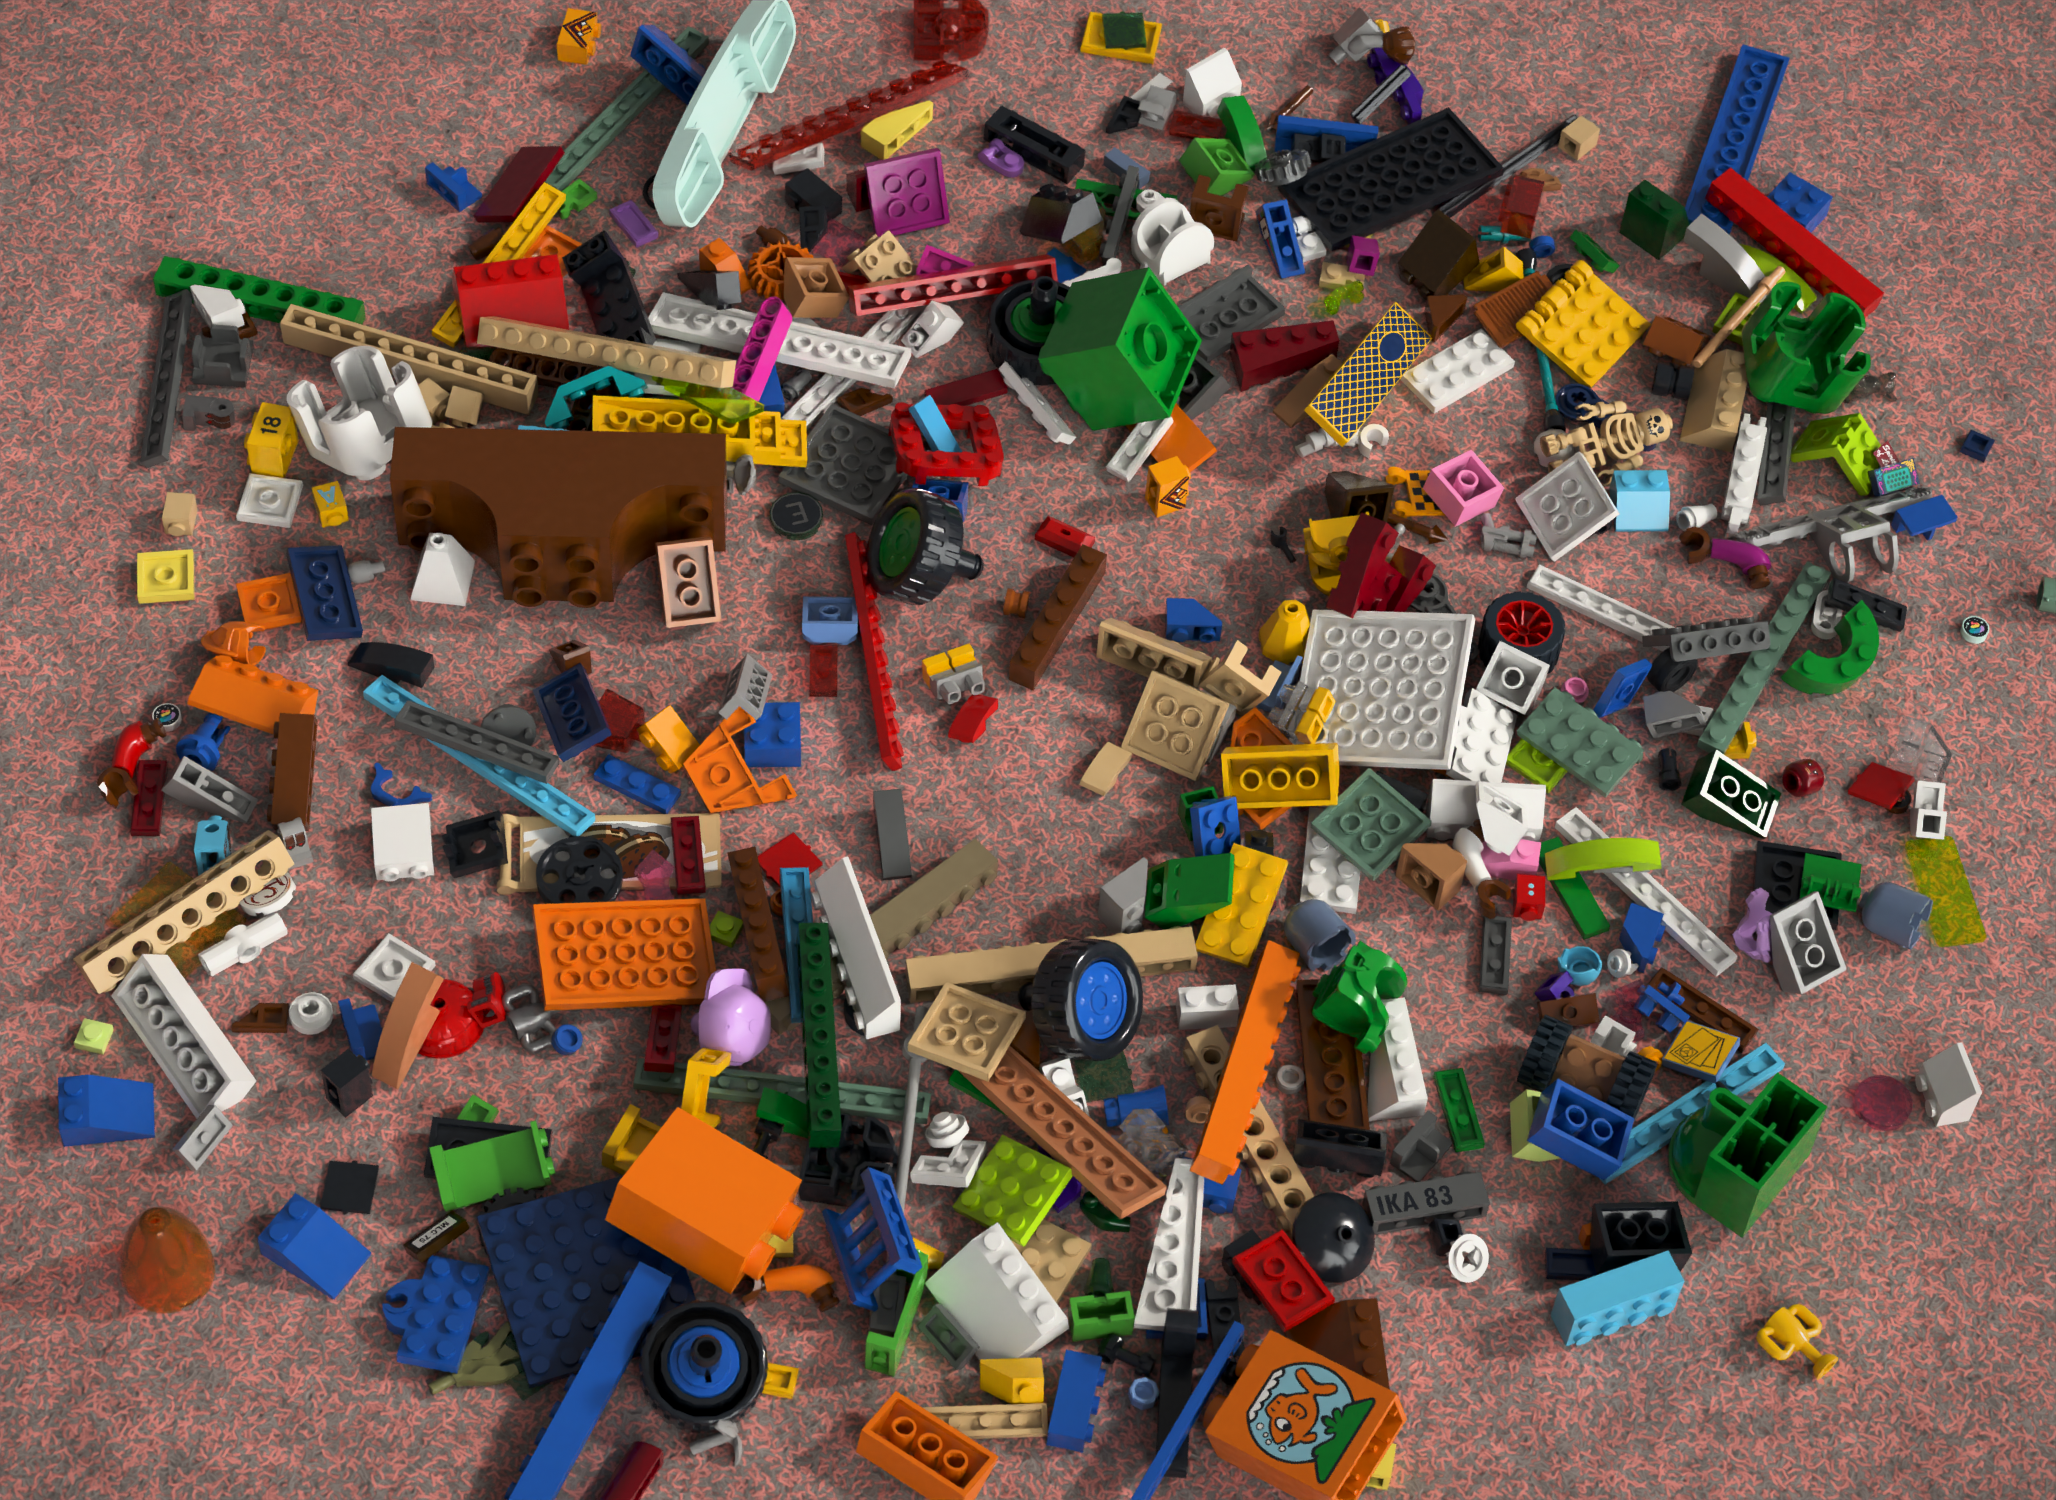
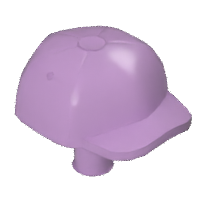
(732, 1017)

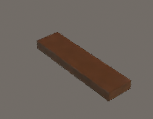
(1707, 1011)

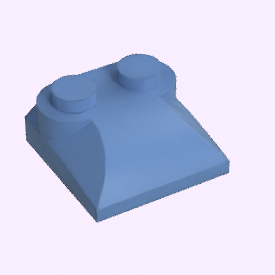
(829, 620)

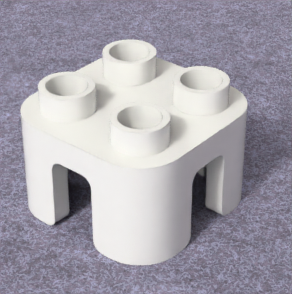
(360, 429)

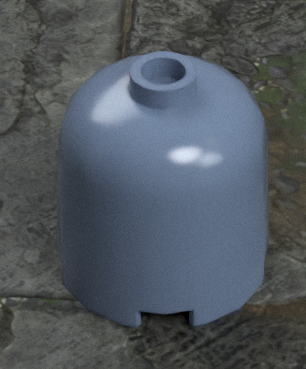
(1895, 913)
(1318, 934)

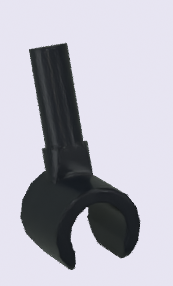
(1280, 542)

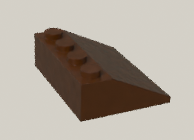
(1348, 1335)

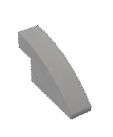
(1724, 259)

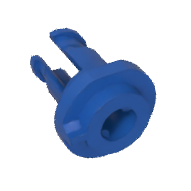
(204, 743)

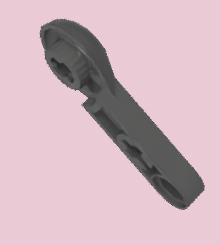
(1437, 602)

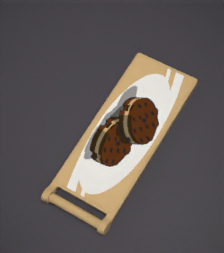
(627, 835)

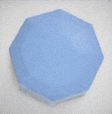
(1143, 1393)

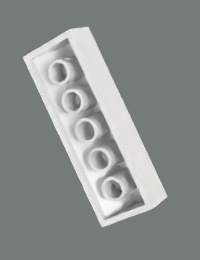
(857, 951)
(182, 1035)

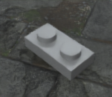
(202, 1137)

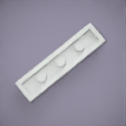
(1042, 410)

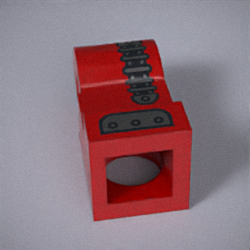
(486, 997)

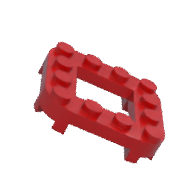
(979, 428)

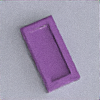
(633, 223)

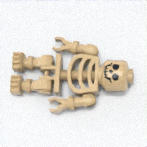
(1626, 434)

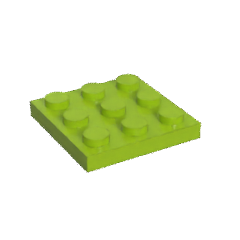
(1013, 1189)

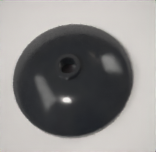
(1320, 1241)

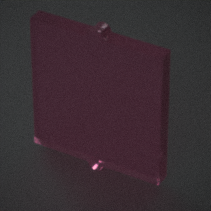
(839, 242)

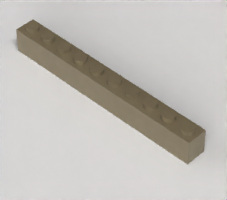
(913, 912)

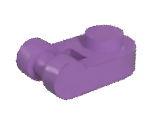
(1009, 164)

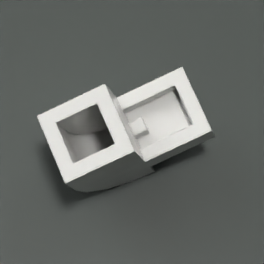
(1927, 814)

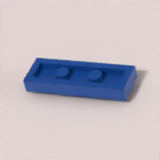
(637, 784)

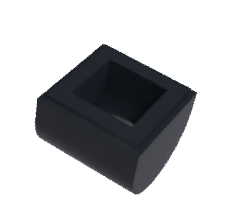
(1442, 1233)

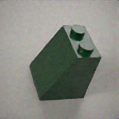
(1653, 220)

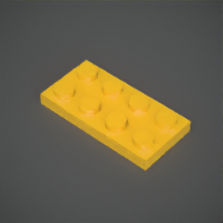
(1237, 928)

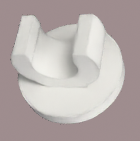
(1620, 964)

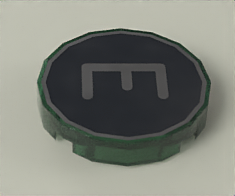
(796, 516)

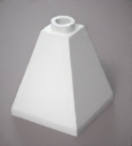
(443, 571)

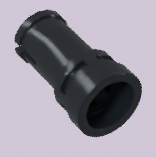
(1669, 774)

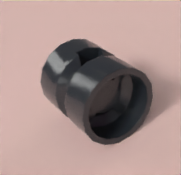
(1672, 380)

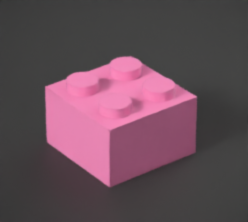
(1463, 488)

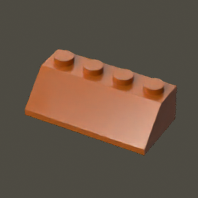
(249, 694)
(925, 1451)

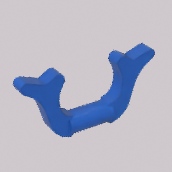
(378, 794)

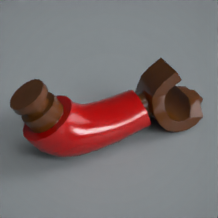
(130, 745)

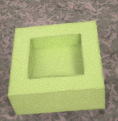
(93, 1036)

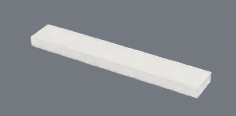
(1594, 604)

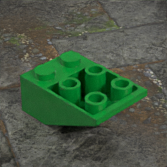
(1188, 889)

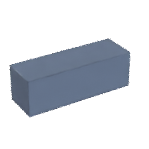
(1119, 163)

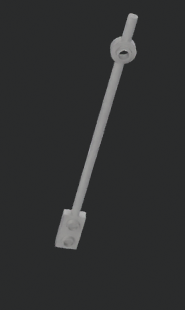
(891, 1292)

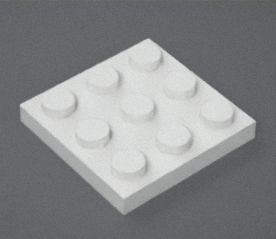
(1567, 506)

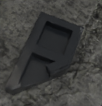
(1125, 116)
(812, 225)

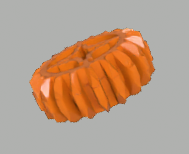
(767, 265)

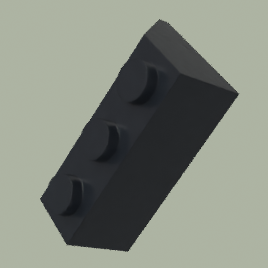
(1059, 213)
(1339, 1148)
(1637, 1231)

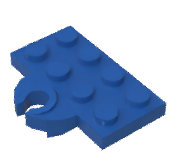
(436, 1313)

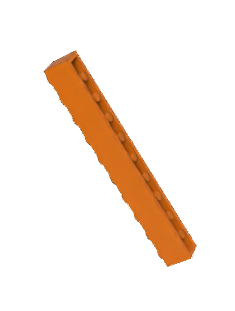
(1244, 1063)

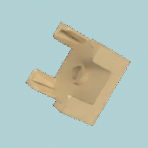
(1237, 684)

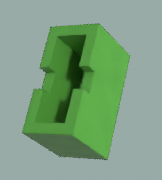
(1101, 1316)

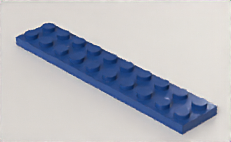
(1738, 127)

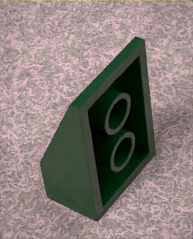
(1730, 795)

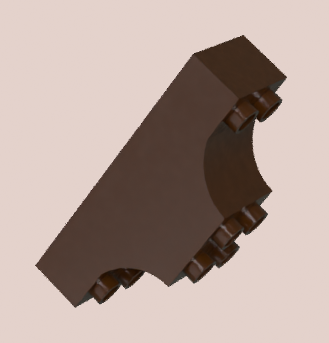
(558, 507)

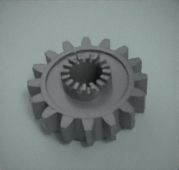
(1283, 167)

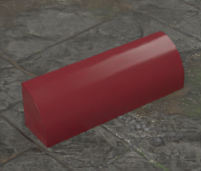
(633, 1473)

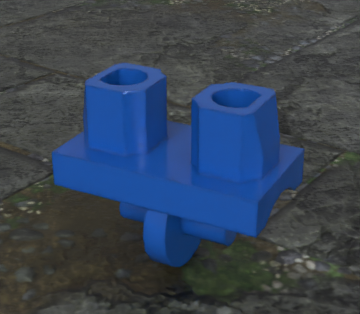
(1651, 998)

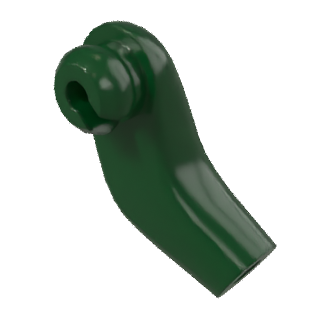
(1102, 1217)

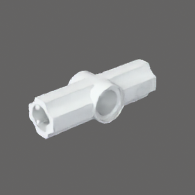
(242, 944)

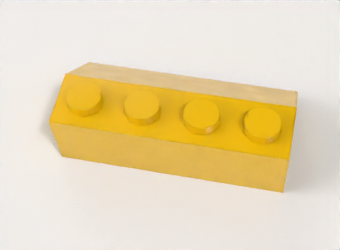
(1281, 775)

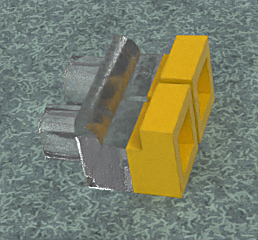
(1303, 713)

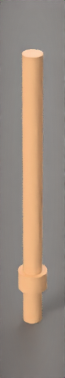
(1763, 289)

